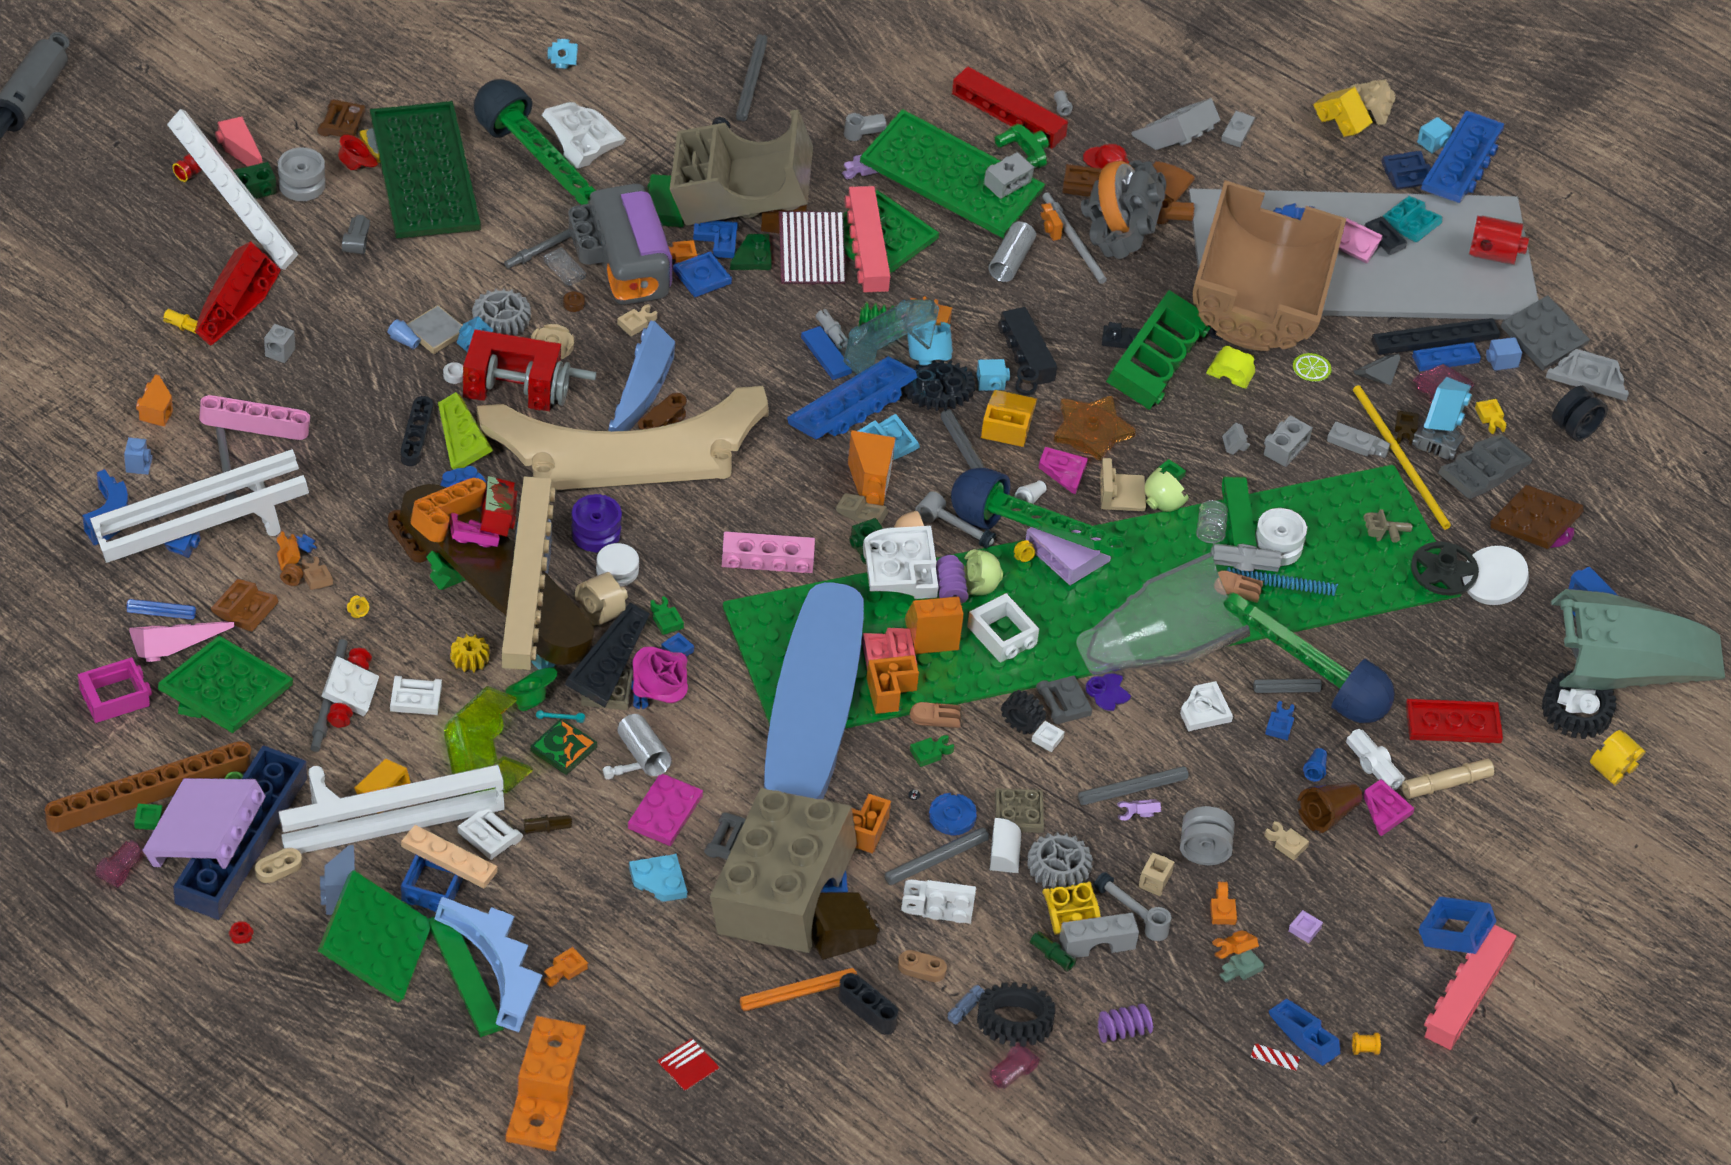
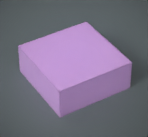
(1305, 926)

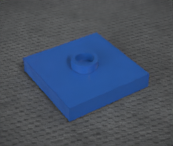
(702, 274)

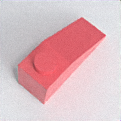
(238, 141)

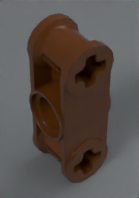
(667, 412)

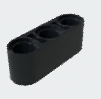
(877, 1008)

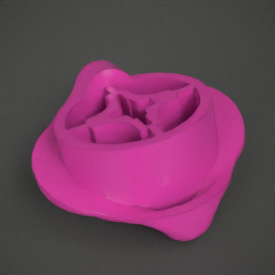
(660, 674)

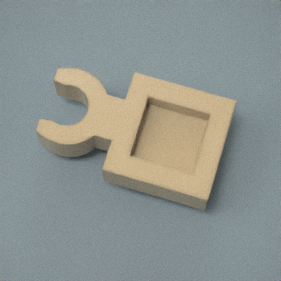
(635, 321)
(1287, 842)

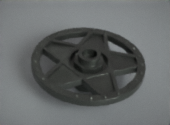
(1444, 568)

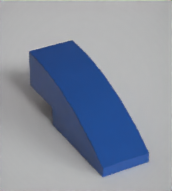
(1306, 1031)

